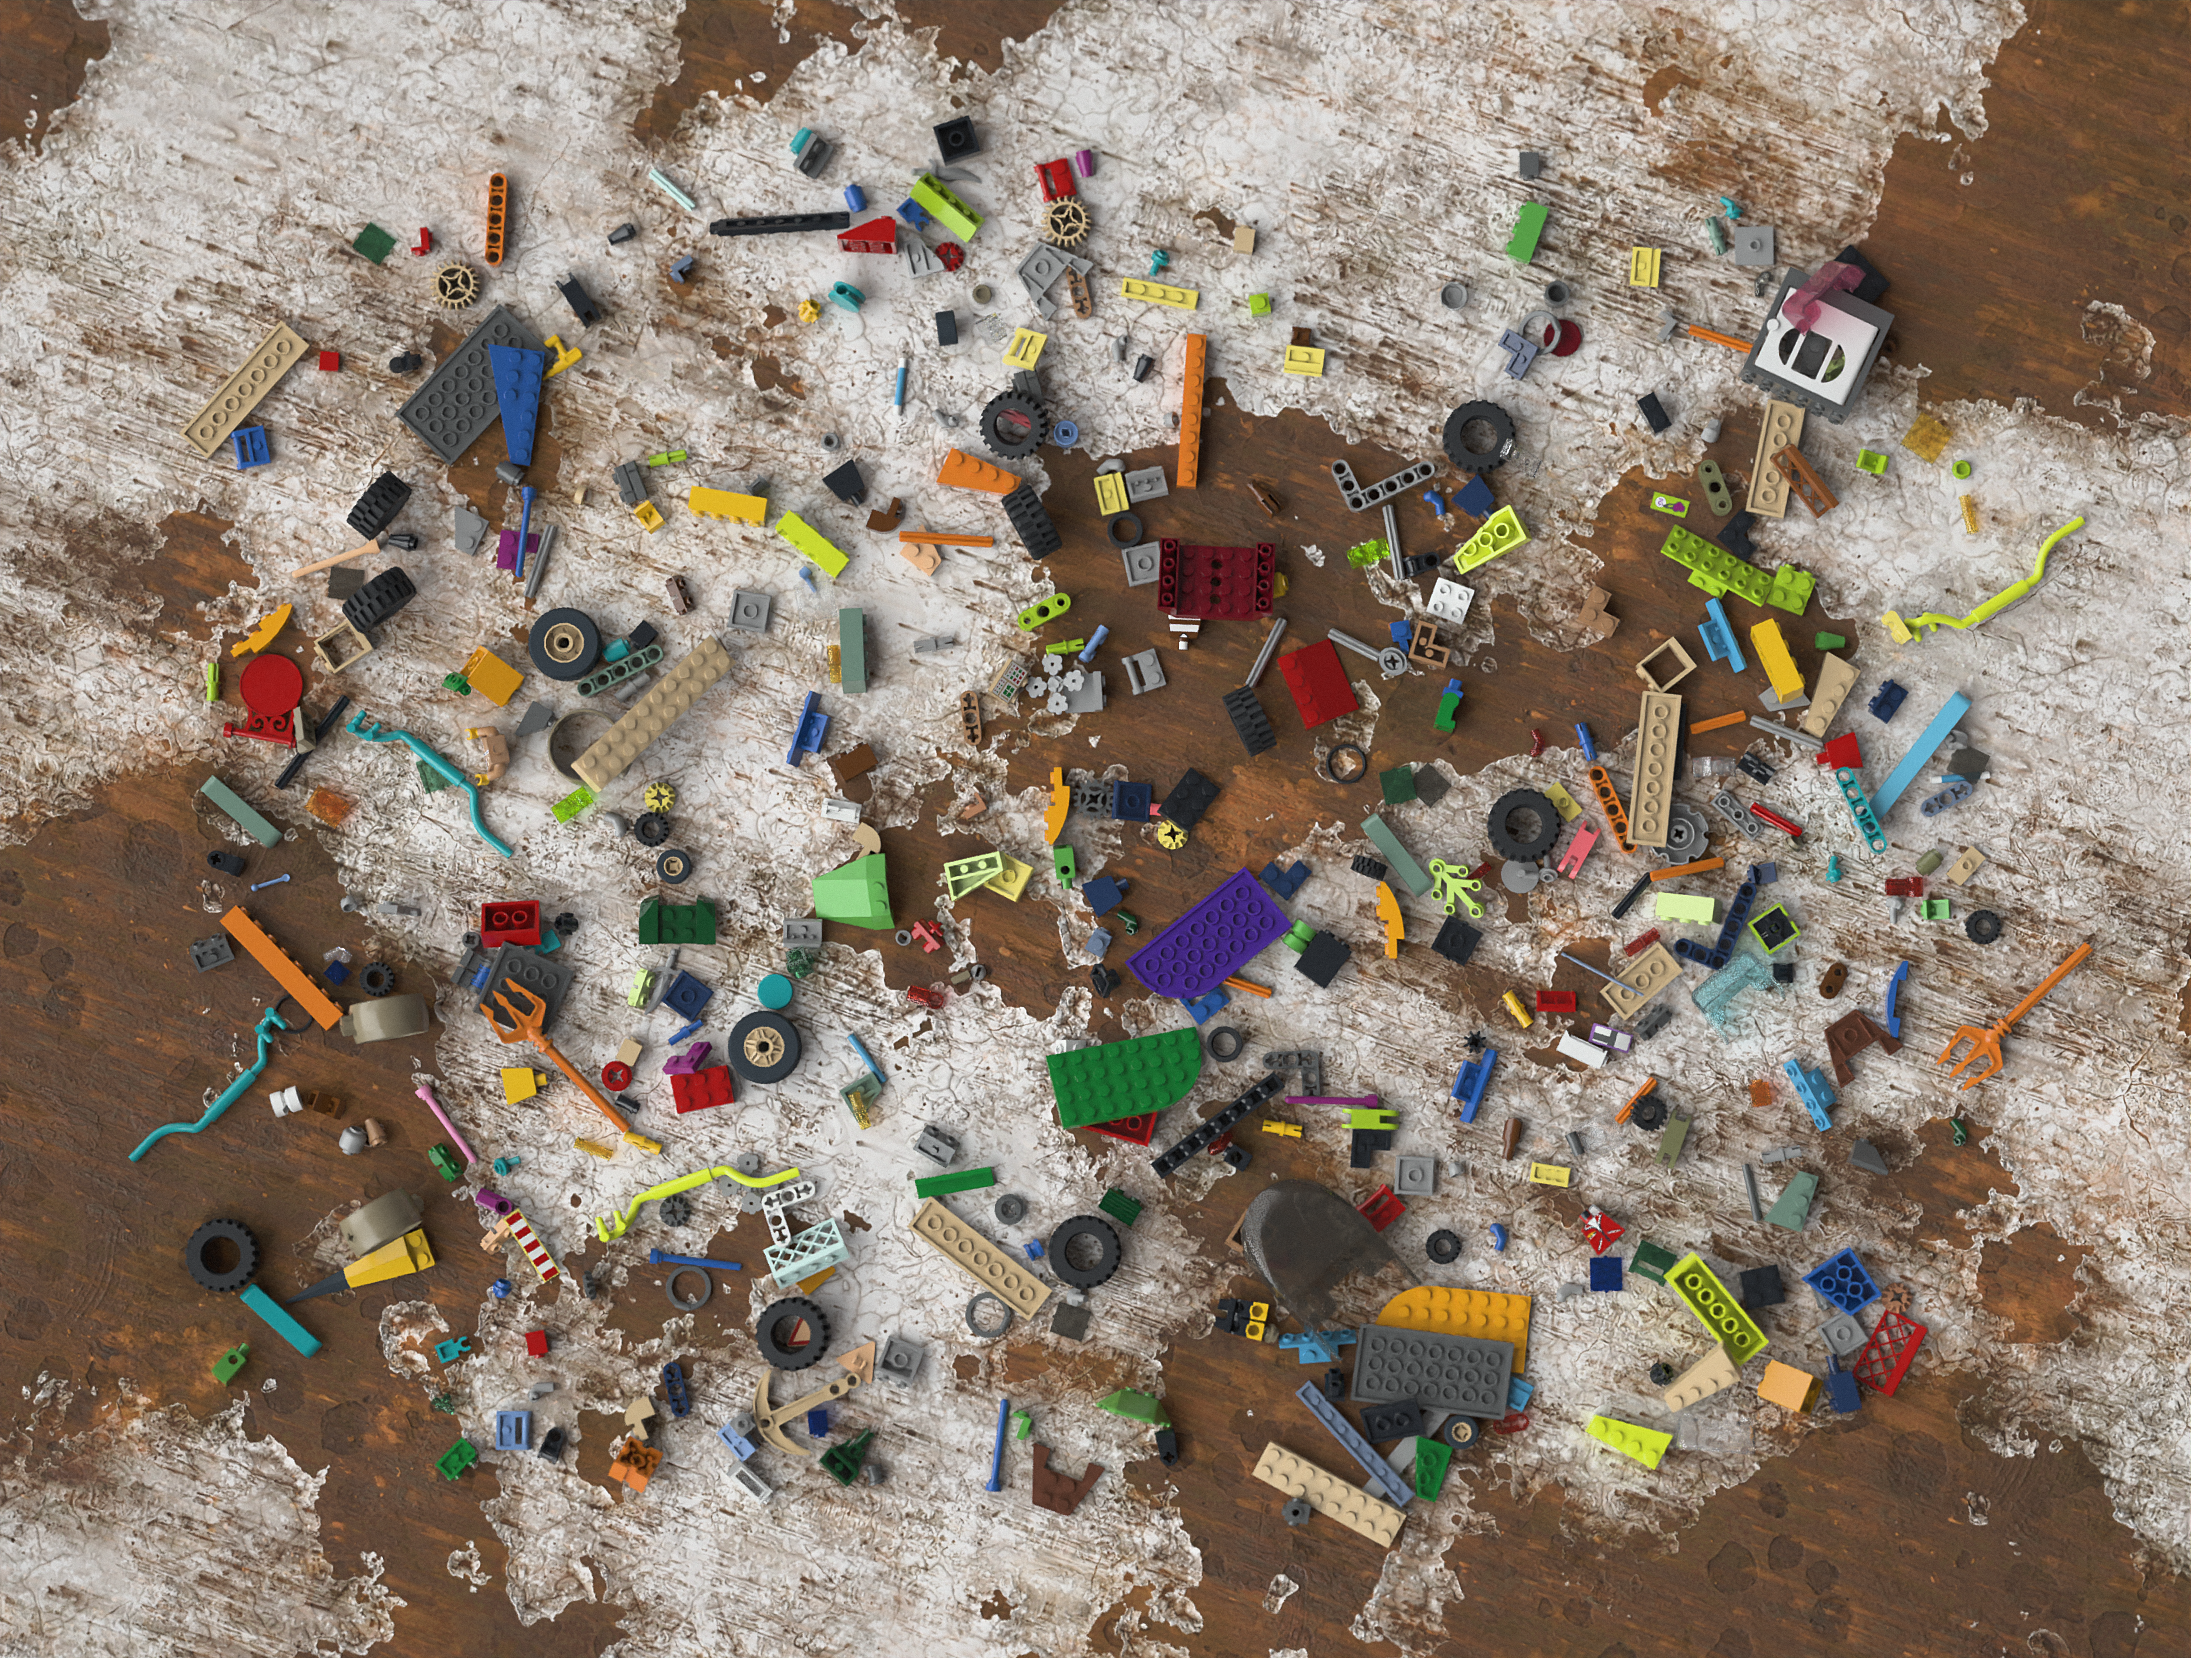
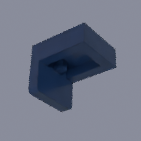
(1762, 873)

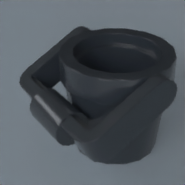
(1105, 981)

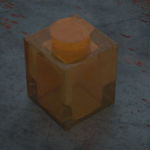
(1759, 1093)

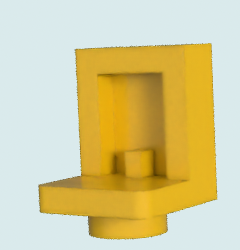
(649, 517)

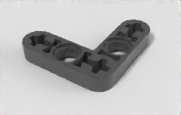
(1305, 1068)

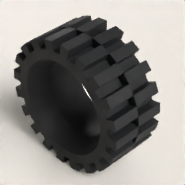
(1032, 409)
(379, 505)
(1249, 720)

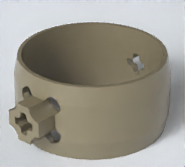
(556, 727)
(386, 1019)
(382, 1221)

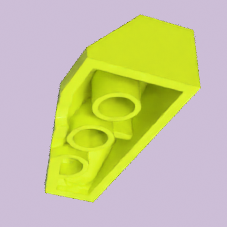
(1499, 536)

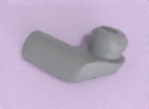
(945, 421)
(1111, 464)
(618, 822)
(538, 1389)

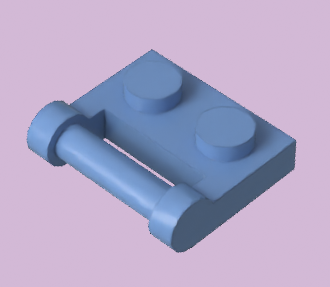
(1098, 638)
(507, 1430)

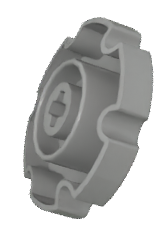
(1692, 840)

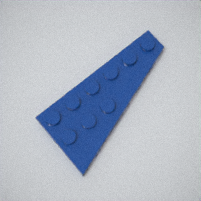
(518, 388)

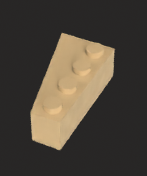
(1830, 691)
(1710, 1374)

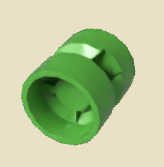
(1299, 937)

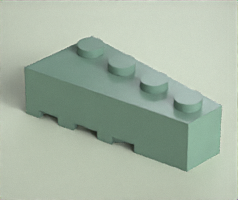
(853, 650)

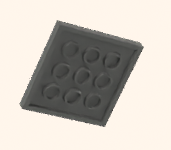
(532, 973)

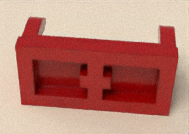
(1555, 1001)

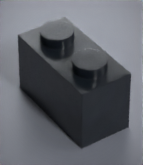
(1653, 414)

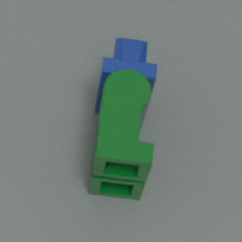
(1448, 704)

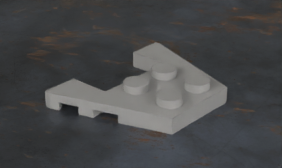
(1042, 268)

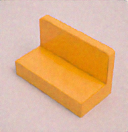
(810, 1283)

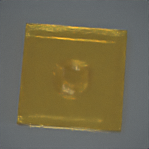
(1926, 438)

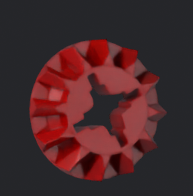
(954, 263)
(607, 1076)

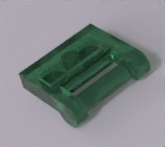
(1654, 1256)

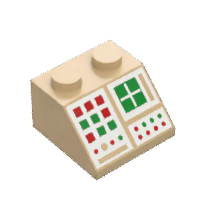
(1008, 682)

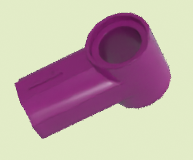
(493, 1201)

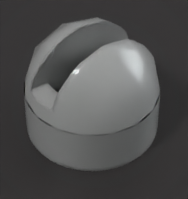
(1171, 419)
(348, 904)
(901, 941)
(982, 974)
(1455, 1169)

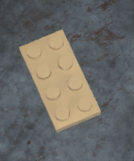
(1646, 975)

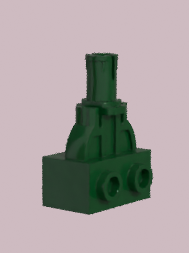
(843, 1461)

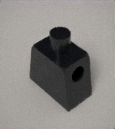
(846, 484)

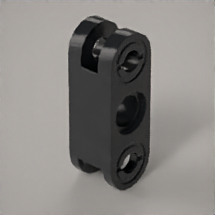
(578, 299)

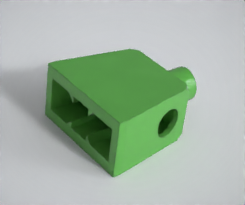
(1064, 857)
(225, 1370)

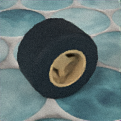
(946, 328)
(668, 862)
(1465, 1427)

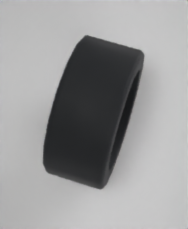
(1129, 516)
(1220, 1058)

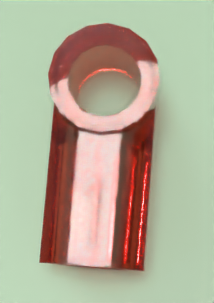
(1904, 887)
(923, 997)

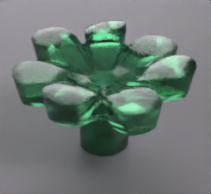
(443, 1404)

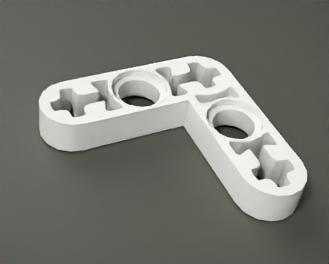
(777, 1209)

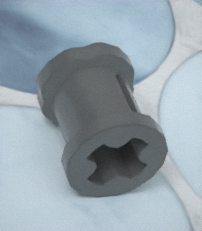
(758, 486)
(477, 941)
(874, 1474)

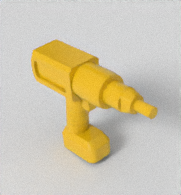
(566, 360)

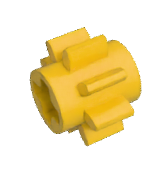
(809, 310)

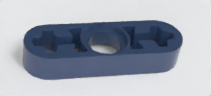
(683, 1402)

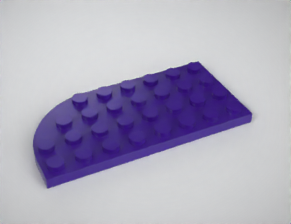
(1210, 940)

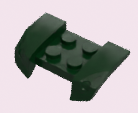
(677, 922)

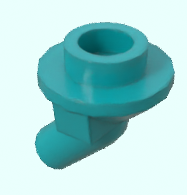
(1733, 211)
(1159, 257)
(1833, 874)
(502, 1165)

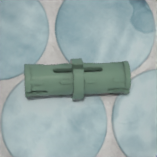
(1716, 236)

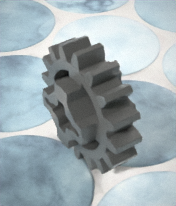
(1084, 807)

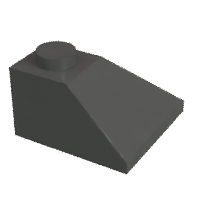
(1866, 1157)

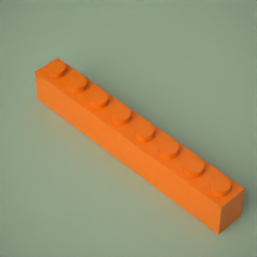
(1191, 411)
(282, 968)

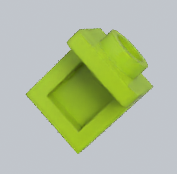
(1872, 462)

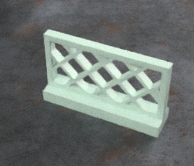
(811, 1262)

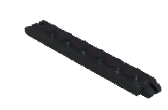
(780, 224)

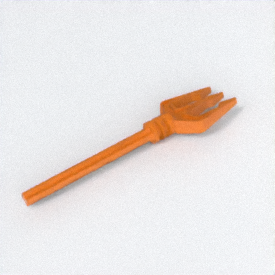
(530, 1029)
(1988, 1040)

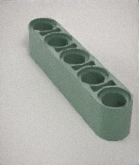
(627, 663)
(241, 812)
(1396, 855)

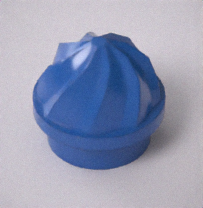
(501, 1288)

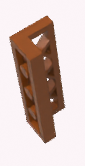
(1809, 475)

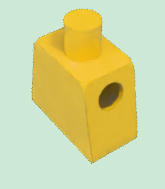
(521, 1083)

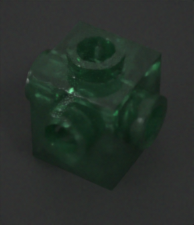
(799, 962)

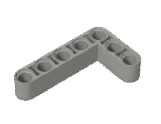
(1380, 487)

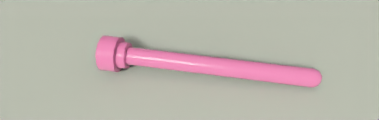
(426, 1094)

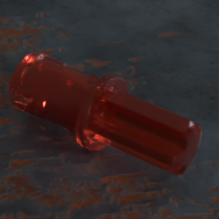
(1641, 942)

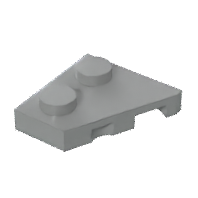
(921, 258)
(1772, 702)
(392, 908)

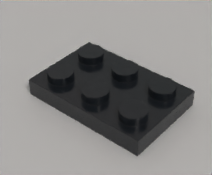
(1873, 282)
(1188, 800)
(1392, 1421)

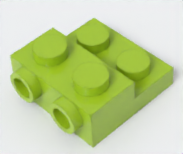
(1791, 589)

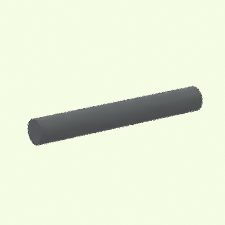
(1751, 1192)

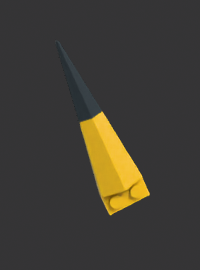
(398, 1258)

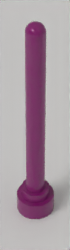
(1368, 1101)

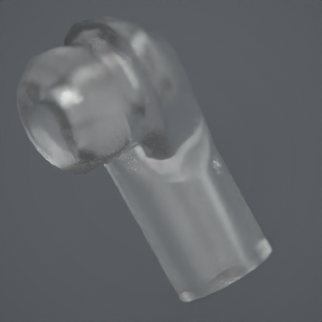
(338, 953)

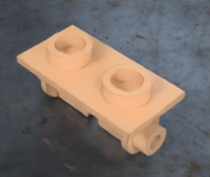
(493, 1242)

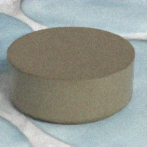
(981, 294)

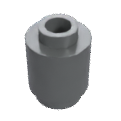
(509, 473)

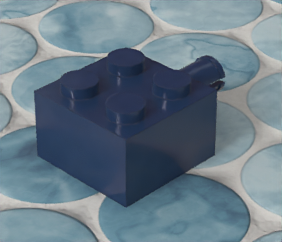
(1840, 1387)

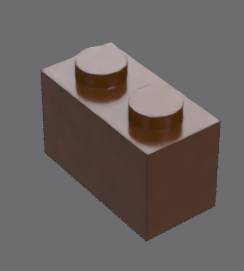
(856, 761)

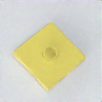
(1012, 881)

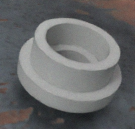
(830, 435)

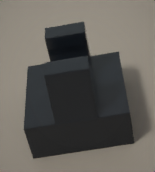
(1782, 972)

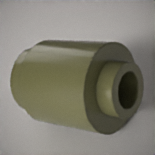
(1929, 862)

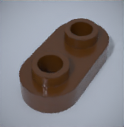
(1832, 980)

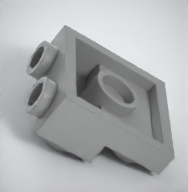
(899, 1362)

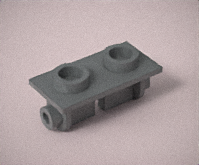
(1646, 1027)

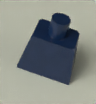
(1475, 499)
(1104, 893)

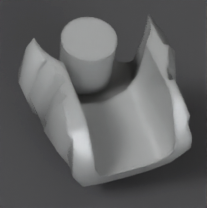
(1712, 431)
(1956, 740)

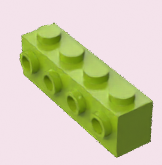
(947, 207)

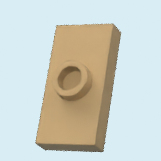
(1965, 865)

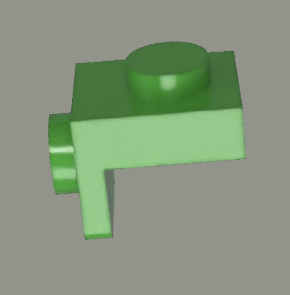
(1936, 909)
(1024, 1430)

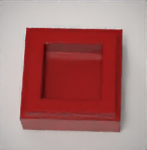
(329, 361)

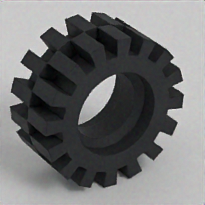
(645, 819)
(1369, 867)
(1994, 927)
(388, 979)
(1657, 1119)
(1431, 1246)

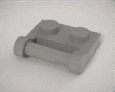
(1150, 670)

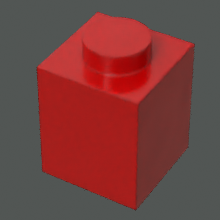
(537, 1343)

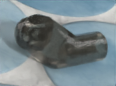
(1761, 281)

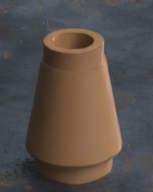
(376, 1134)

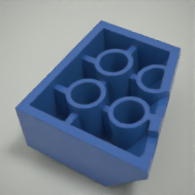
(1844, 1282)

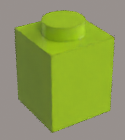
(1259, 305)

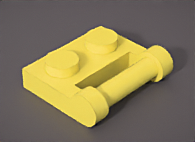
(1030, 352)
(1899, 630)

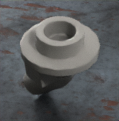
(1548, 873)
(1894, 903)
(1076, 1297)

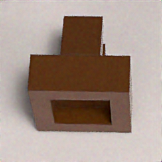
(1300, 336)

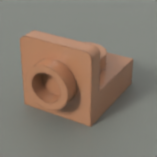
(973, 809)

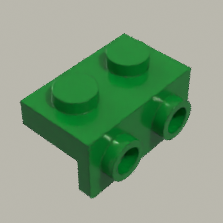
(457, 1458)

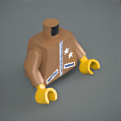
(494, 751)

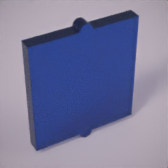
(1606, 1274)

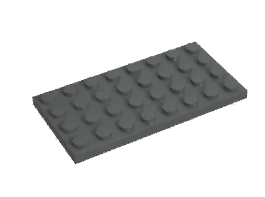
(462, 394)
(1435, 1368)

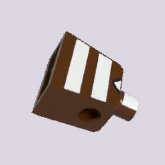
(1183, 630)

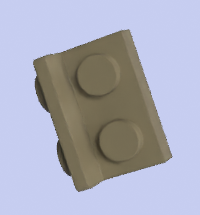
(304, 730)

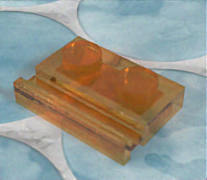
(327, 806)

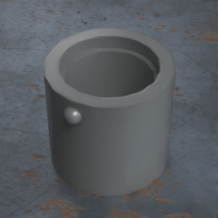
(1556, 294)

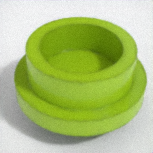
(1961, 469)

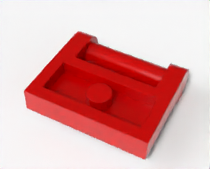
(1061, 177)
(1386, 1212)

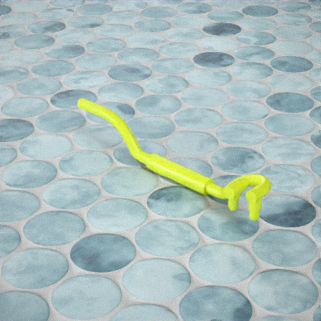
(2000, 600)
(681, 1184)

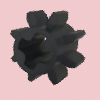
(566, 924)
(1472, 1047)
(1661, 1374)

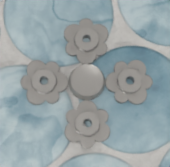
(1055, 684)
(750, 1197)

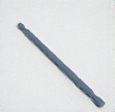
(1602, 974)

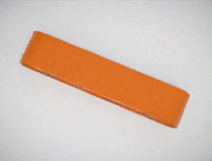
(493, 211)
(1606, 802)

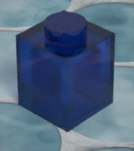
(338, 973)
(818, 1423)

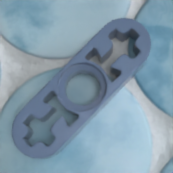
(1936, 810)

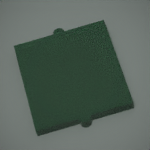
(374, 243)
(432, 779)
(1397, 785)

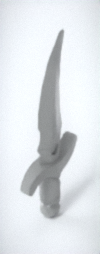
(946, 174)
(663, 981)

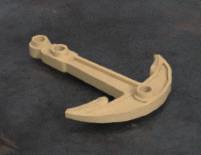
(779, 1416)

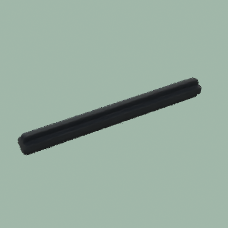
(320, 732)

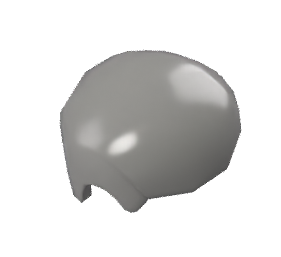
(1453, 296)

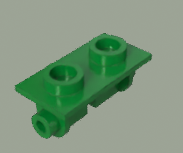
(457, 682)
(451, 1168)

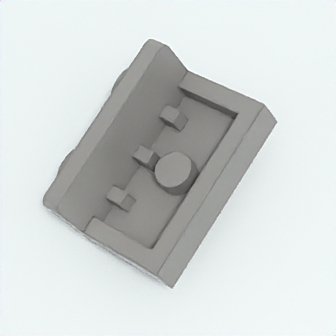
(1146, 484)
(802, 932)

